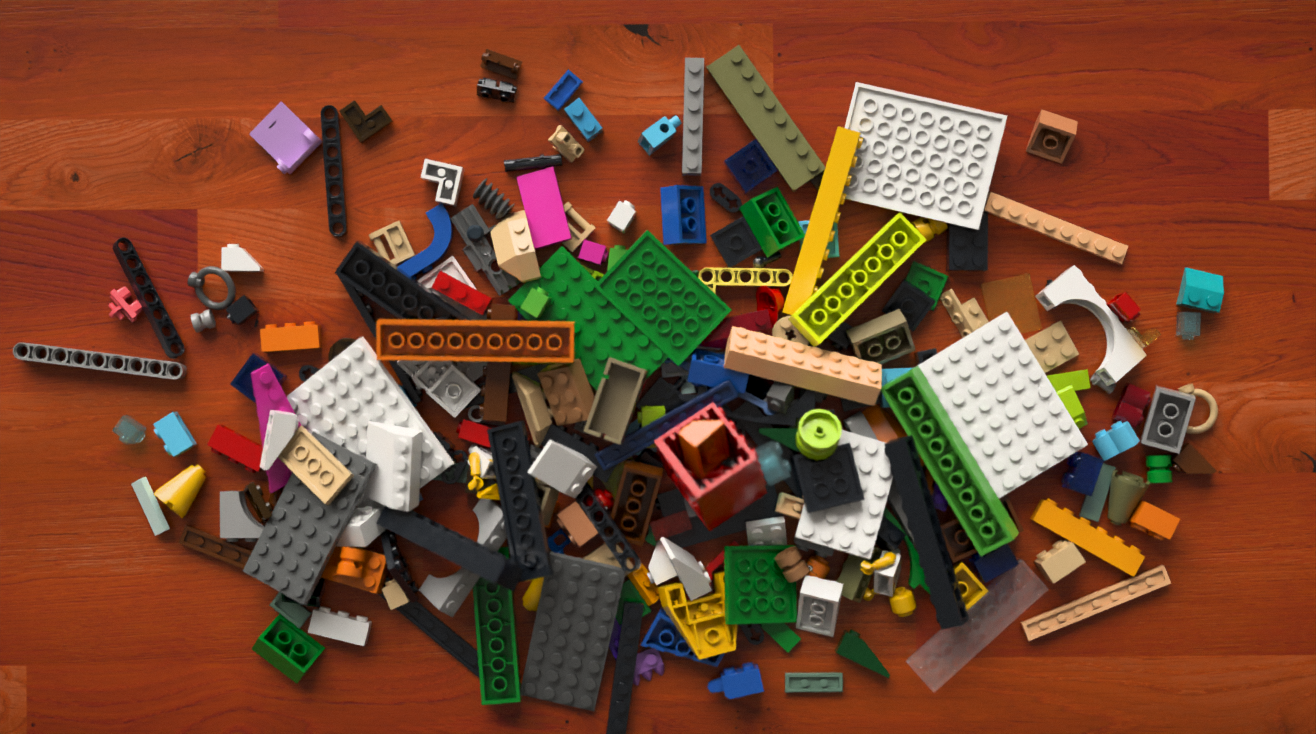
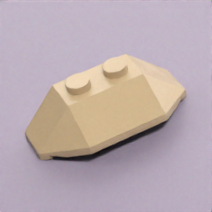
(515, 247)
(534, 406)

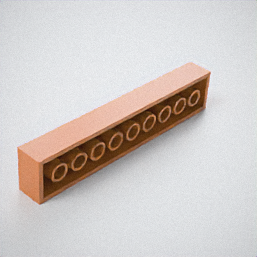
(475, 340)

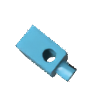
(654, 138)

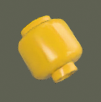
(902, 602)

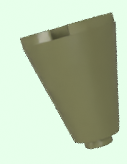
(1125, 495)

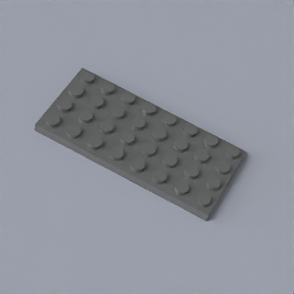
(306, 529)
(572, 631)

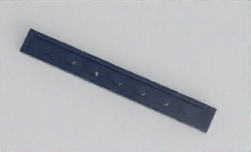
(649, 433)

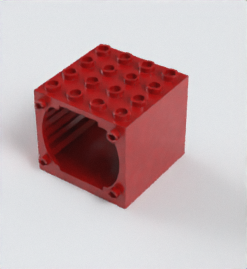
(725, 495)

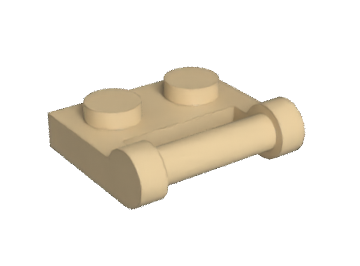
(577, 238)
(397, 241)

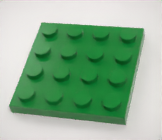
(757, 587)

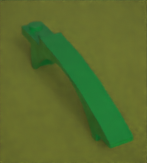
(916, 572)

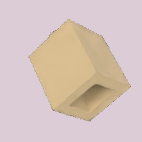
(394, 594)

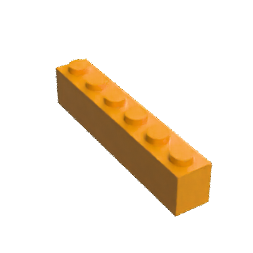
(1086, 537)

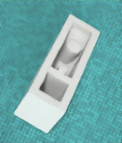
(278, 433)

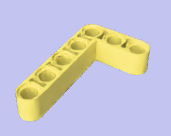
(753, 272)

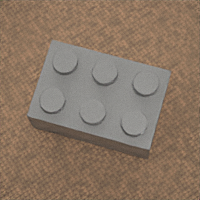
(1167, 419)

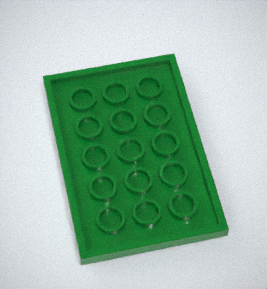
(662, 298)

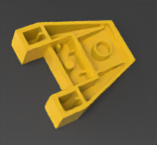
(701, 619)

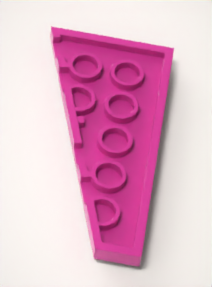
(271, 397)

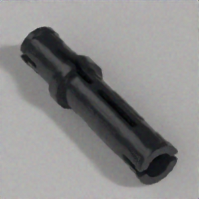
(533, 162)

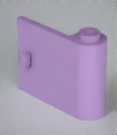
(285, 138)

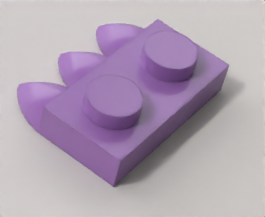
(645, 662)

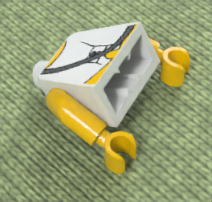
(481, 465)
(886, 573)

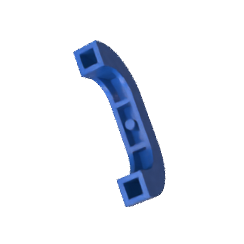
(438, 248)

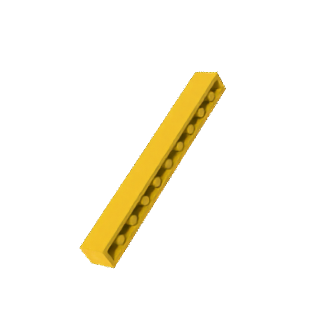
(823, 217)

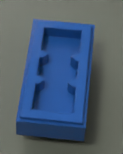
(563, 90)

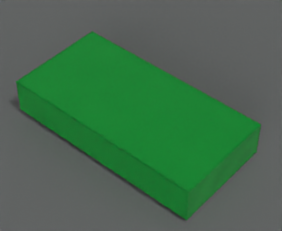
(781, 634)

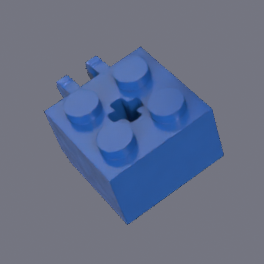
(738, 681)

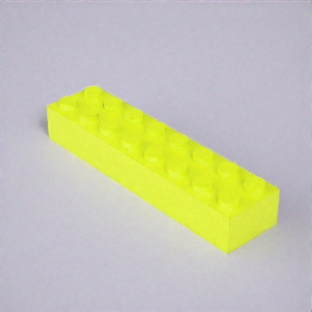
(857, 279)

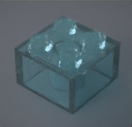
(772, 464)

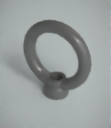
(197, 281)

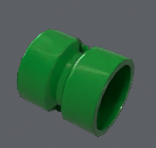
(1159, 468)

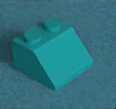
(1201, 291)

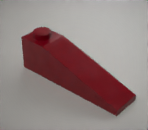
(754, 321)

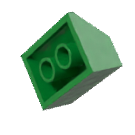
(772, 221)
(288, 648)

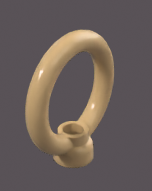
(1189, 389)

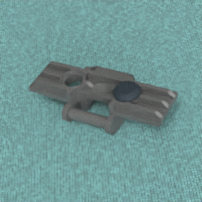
(479, 251)

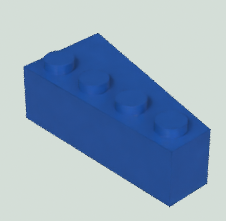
(666, 637)

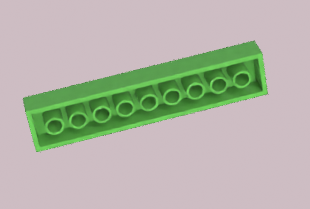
(949, 461)

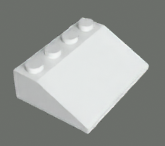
(398, 465)

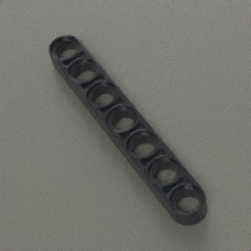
(328, 163)
(148, 288)
(607, 522)

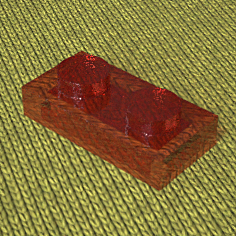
(670, 525)

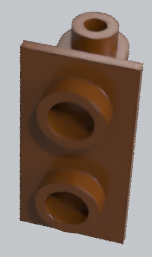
(500, 64)

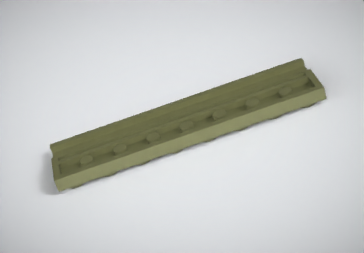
(766, 118)

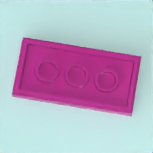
(544, 208)

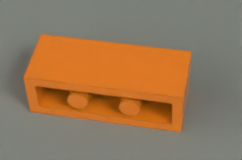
(291, 337)

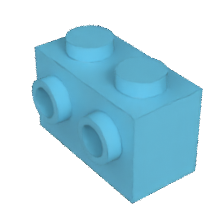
(174, 434)

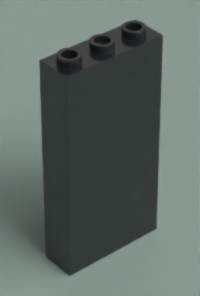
(673, 502)

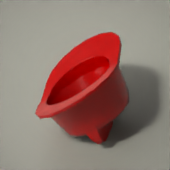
(770, 299)

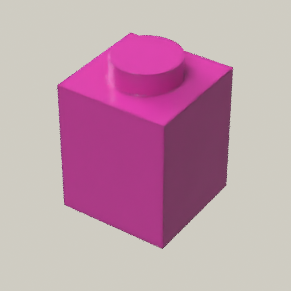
(593, 252)

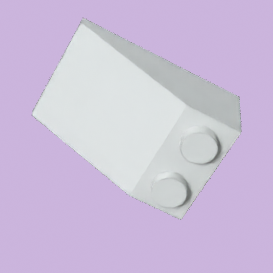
(562, 468)
(688, 570)
(819, 605)

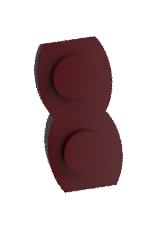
(1131, 405)

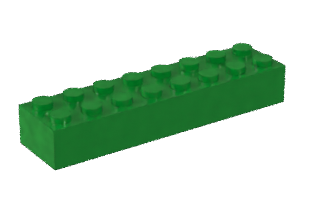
(497, 641)

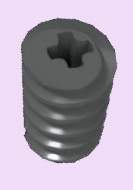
(492, 200)

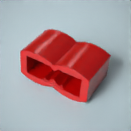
(1124, 307)

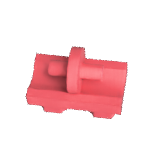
(130, 311)

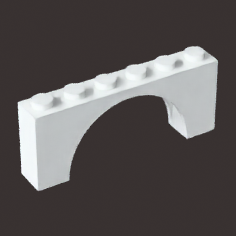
(1122, 349)

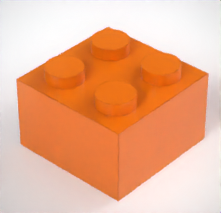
(1156, 521)

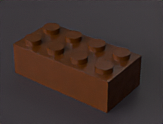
(635, 500)
(958, 541)

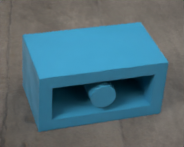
(583, 119)

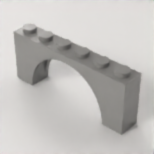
(236, 518)
(450, 592)

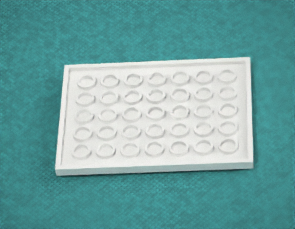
(923, 155)
(360, 390)
(1003, 404)

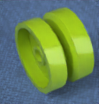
(818, 434)

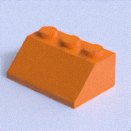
(704, 446)

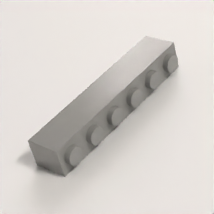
(693, 117)

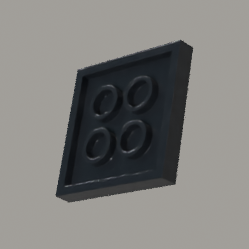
(829, 480)

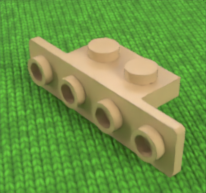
(967, 316)

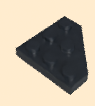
(398, 565)

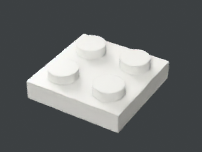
(766, 532)

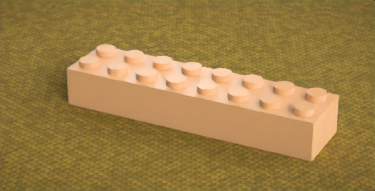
(803, 366)

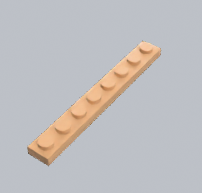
(1055, 228)
(1095, 602)

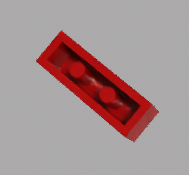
(462, 293)
(236, 447)

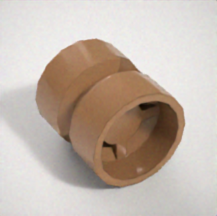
(793, 567)

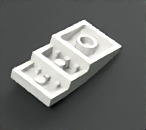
(443, 383)

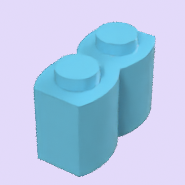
(1115, 440)

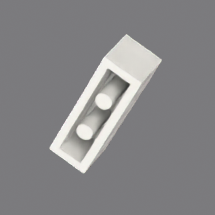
(340, 626)

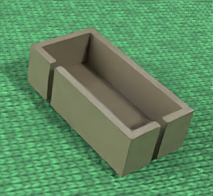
(615, 401)

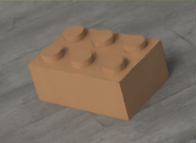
(567, 391)

